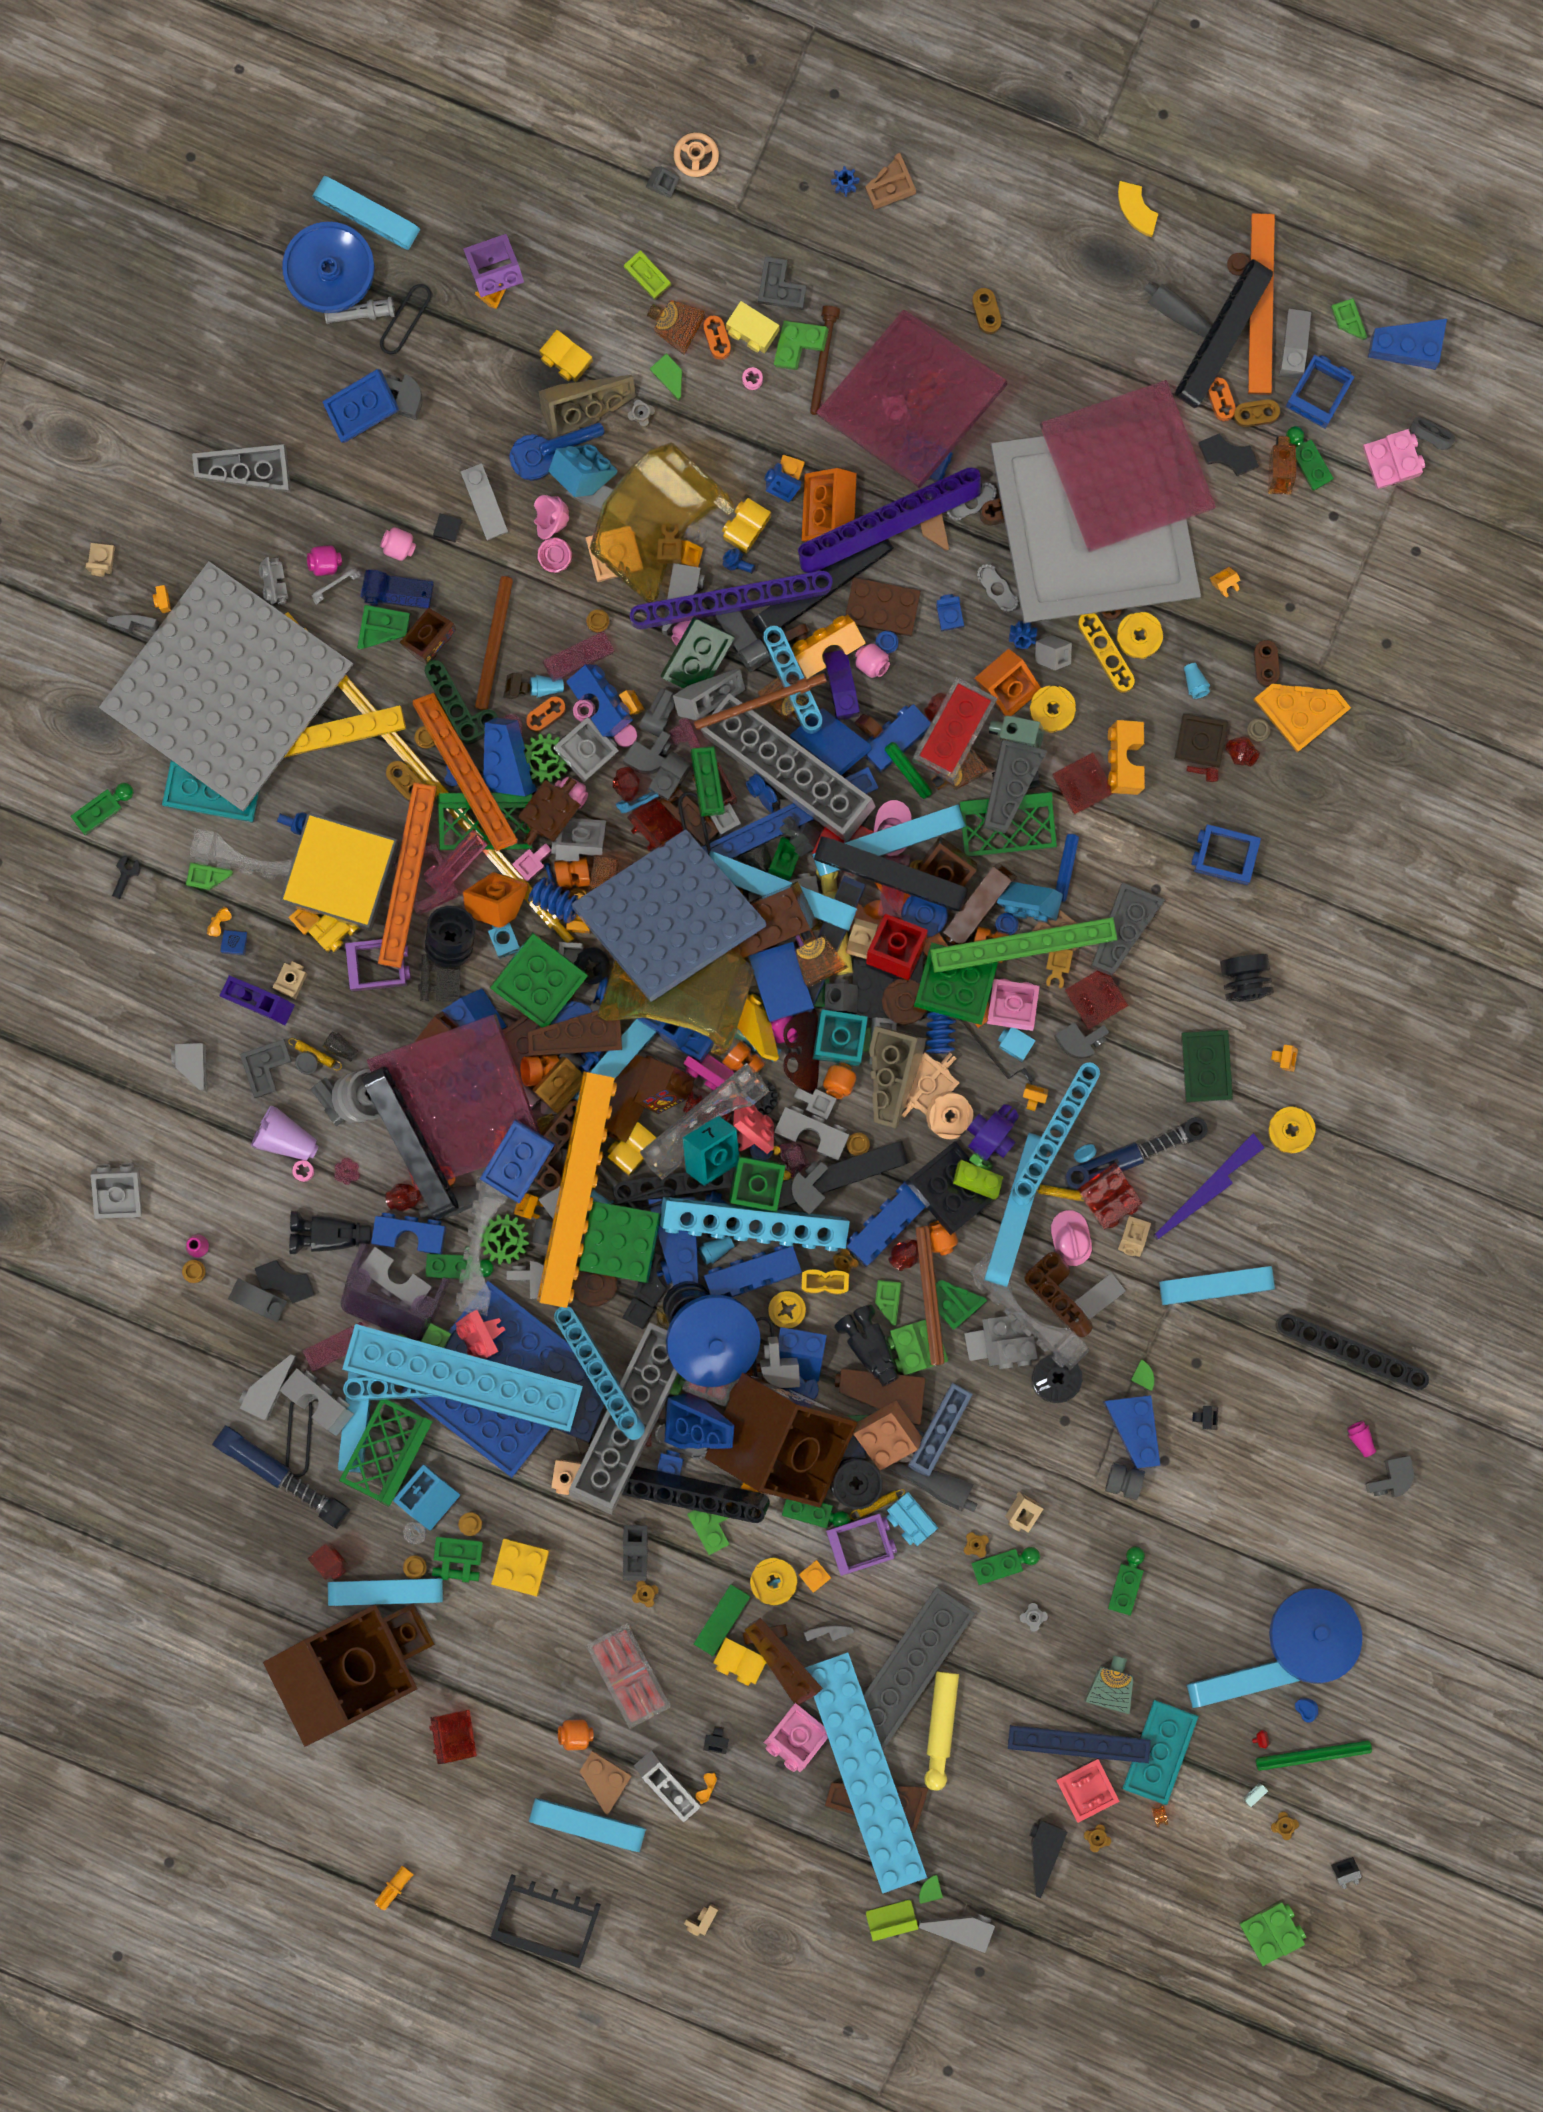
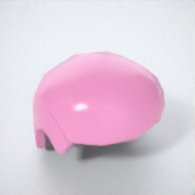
(554, 555)

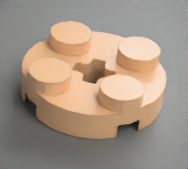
(939, 1107)

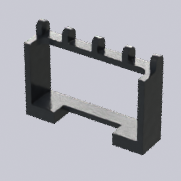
(537, 1948)

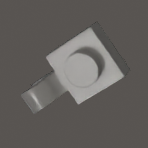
(818, 1103)

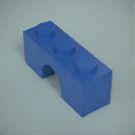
(612, 713)
(429, 1234)

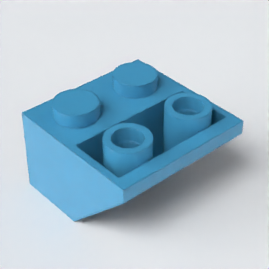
(581, 469)
(1031, 901)
(426, 1497)

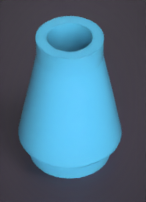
(1196, 682)
(545, 686)
(715, 1249)

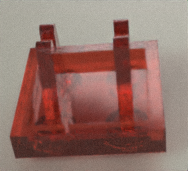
(1083, 783)
(654, 824)
(1096, 998)
(453, 1736)

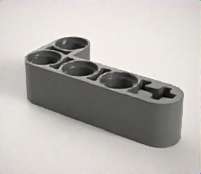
(745, 643)

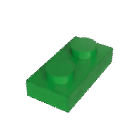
(784, 860)

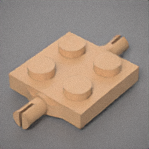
(931, 1080)

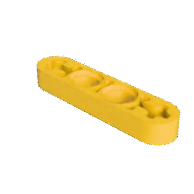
(1109, 650)

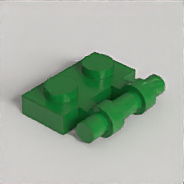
(457, 1551)

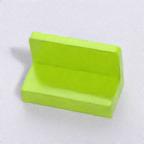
(891, 1920)

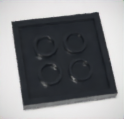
(873, 983)
(947, 1201)

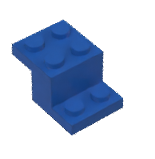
(684, 1039)

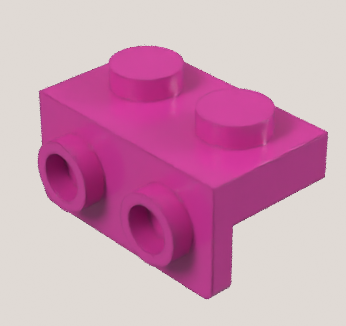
(710, 1070)

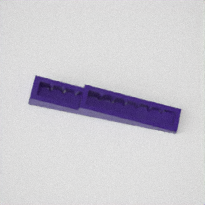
(1214, 1184)

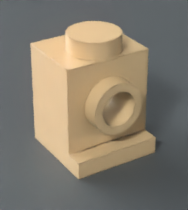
(290, 988)
(1031, 1512)

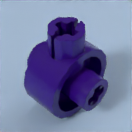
(992, 1133)

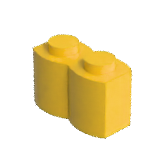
(565, 356)
(747, 525)
(628, 1155)
(832, 1282)
(740, 1661)

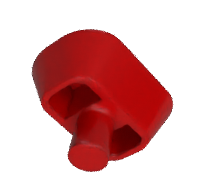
(1262, 1739)

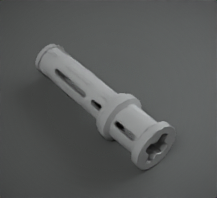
(371, 309)

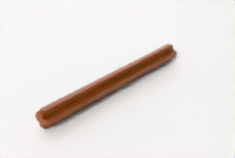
(494, 643)
(930, 1295)

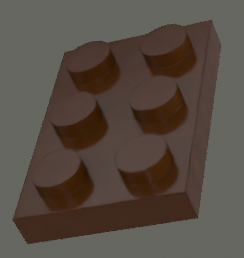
(883, 606)

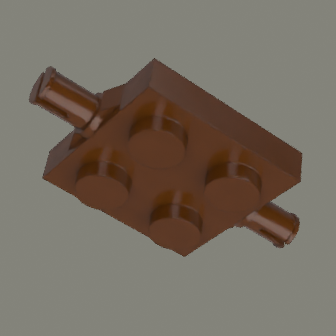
(549, 811)

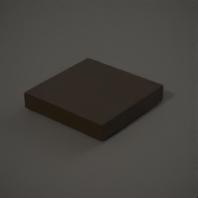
(1201, 740)

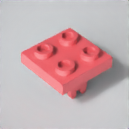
(754, 1129)
(479, 1334)
(1087, 1790)

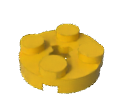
(1137, 622)
(1053, 695)
(1285, 1141)
(785, 1588)

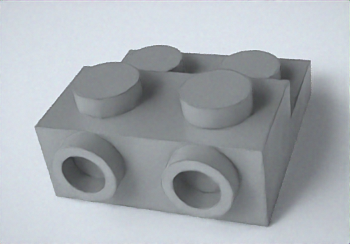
(586, 749)
(578, 838)
(116, 1191)
(1008, 1343)

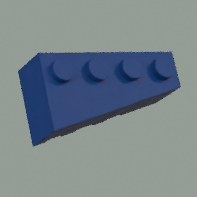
(886, 1226)
(679, 1249)
(755, 1273)

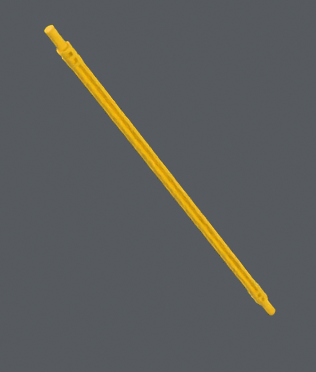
(428, 778)

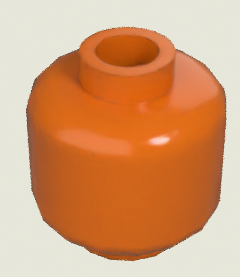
(839, 1080)
(941, 1240)
(575, 1734)

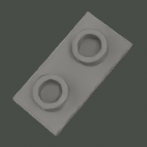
(271, 571)

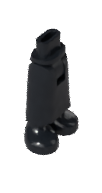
(326, 1233)
(871, 1346)

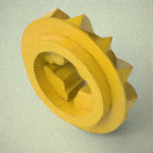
(789, 1298)

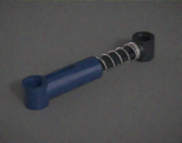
(1134, 1154)
(278, 1475)

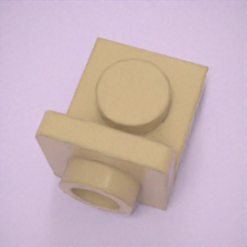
(100, 559)
(861, 938)
(1134, 1236)
(706, 1918)

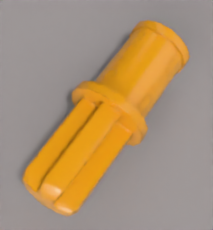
(393, 1888)

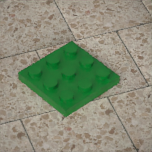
(538, 980)
(956, 992)
(620, 1242)

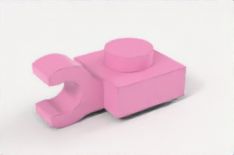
(530, 864)

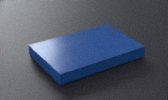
(360, 405)
(833, 743)
(781, 982)
(517, 1161)

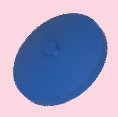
(328, 267)
(713, 1340)
(1315, 1636)

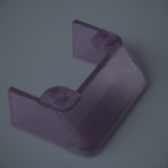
(383, 1312)

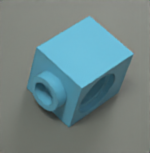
(504, 949)
(1015, 1043)

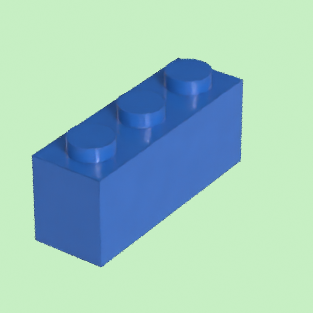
(903, 731)

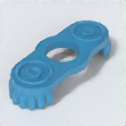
(627, 807)

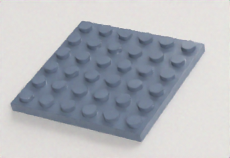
(668, 915)

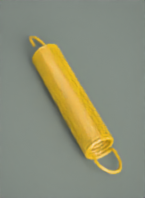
(322, 1057)
(1059, 1192)
(880, 1503)

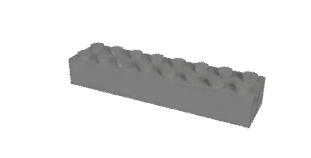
(790, 770)
(611, 1453)

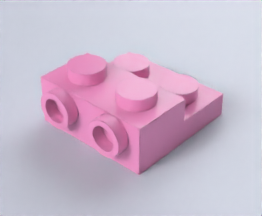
(1394, 459)
(1013, 1004)
(796, 1738)

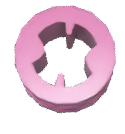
(756, 372)
(300, 1177)

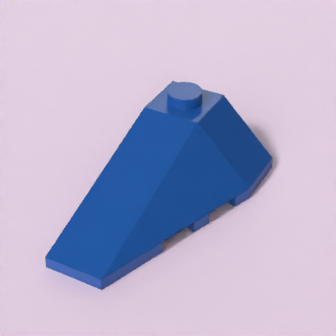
(696, 1424)

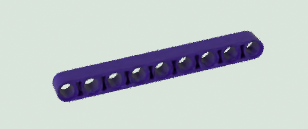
(889, 520)
(739, 592)

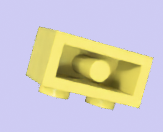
(752, 328)

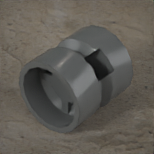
(1125, 1481)

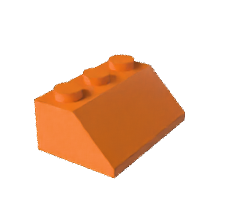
(827, 501)

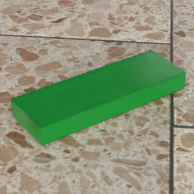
(707, 781)
(721, 1620)

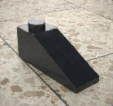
(1045, 1849)

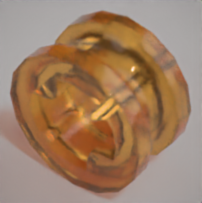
(1159, 1815)

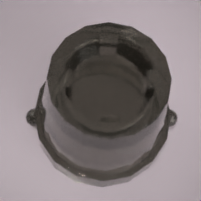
(758, 858)

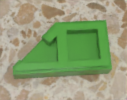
(1348, 318)
(669, 375)
(206, 876)
(888, 1299)

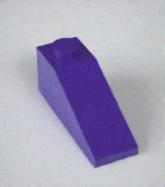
(841, 685)
(257, 1000)

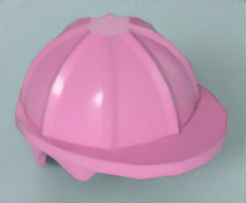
(551, 515)

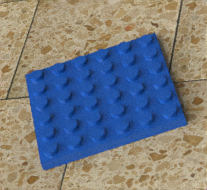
(522, 1345)

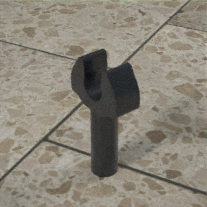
(125, 875)

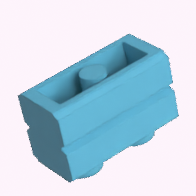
(911, 1519)

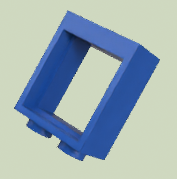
(1310, 411)
(1249, 861)

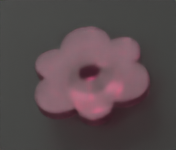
(352, 1175)

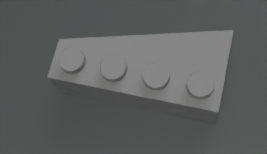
(251, 467)

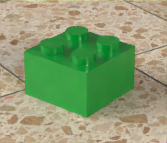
(757, 1183)

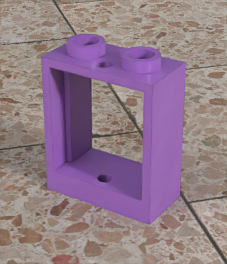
(488, 253)
(353, 967)
(838, 1553)

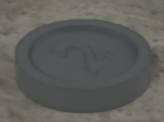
(307, 1062)

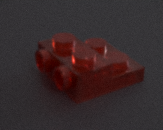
(1109, 1197)

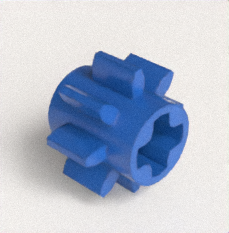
(850, 178)
(1022, 635)

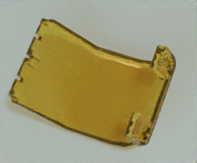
(653, 492)
(704, 1002)

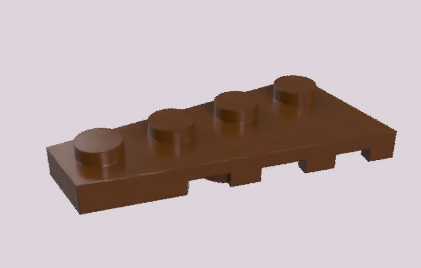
(576, 1035)
(785, 1666)
(911, 1798)

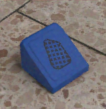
(234, 942)

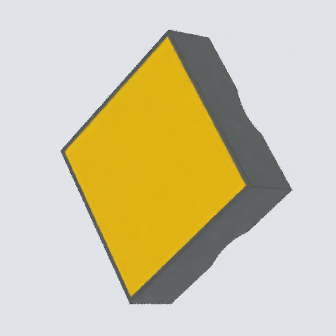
(339, 871)

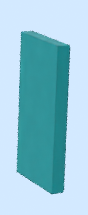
(190, 794)
(1170, 1736)

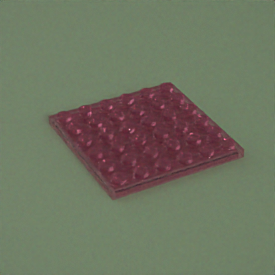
(912, 398)
(1127, 466)
(460, 1092)

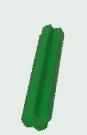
(908, 770)

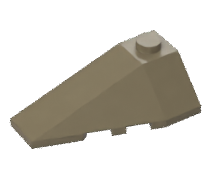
(581, 403)
(894, 1068)

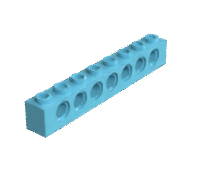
(673, 1208)

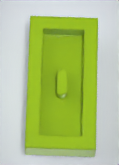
(647, 275)
(978, 1180)

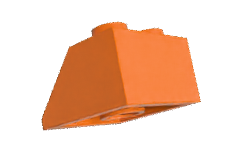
(1008, 681)
(495, 899)

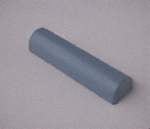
(940, 1430)

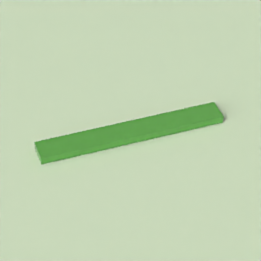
(1023, 945)

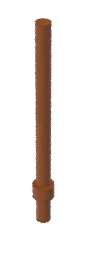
(802, 685)

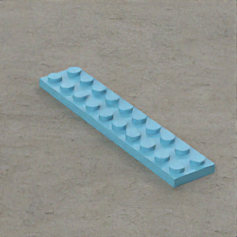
(462, 1378)
(866, 1774)

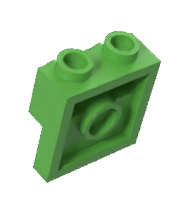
(911, 1347)
(1273, 1932)

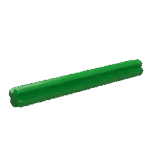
(1313, 1755)

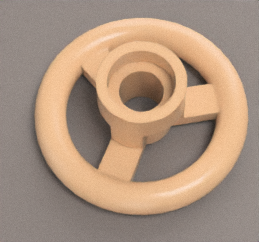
(696, 146)

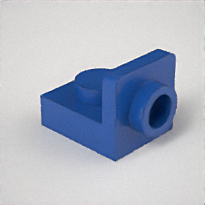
(781, 484)
(949, 612)
(670, 1462)

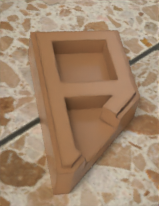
(935, 531)

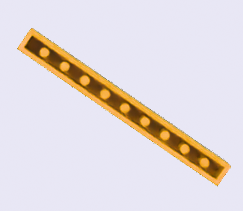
(575, 1189)

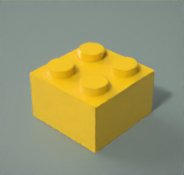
(520, 1567)

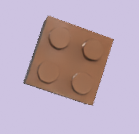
(887, 1435)

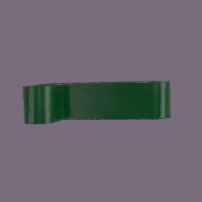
(454, 701)

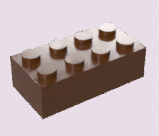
(785, 917)

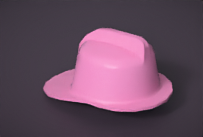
(890, 815)
(1071, 1237)

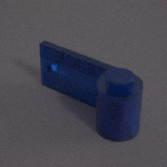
(395, 590)

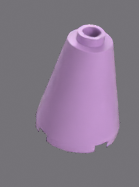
(283, 1136)

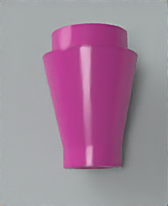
(202, 1248)
(1362, 1438)

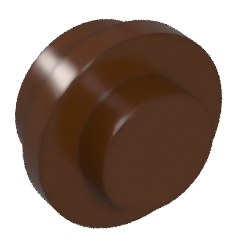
(1237, 263)

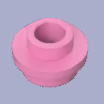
(579, 705)

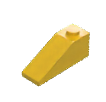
(757, 1028)

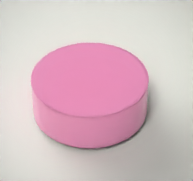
(626, 736)

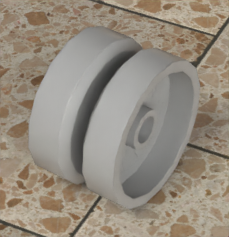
(352, 1099)

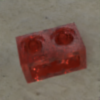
(328, 1562)

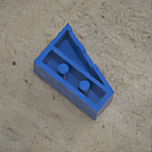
(1409, 344)
(505, 760)
(1136, 1428)

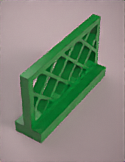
(458, 801)
(1029, 801)
(402, 1463)

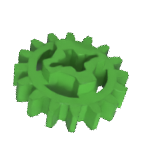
(534, 756)
(514, 1241)

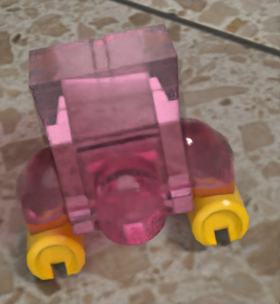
(793, 1156)

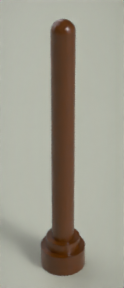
(830, 315)

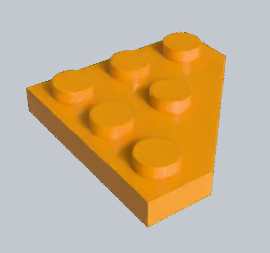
(1301, 711)

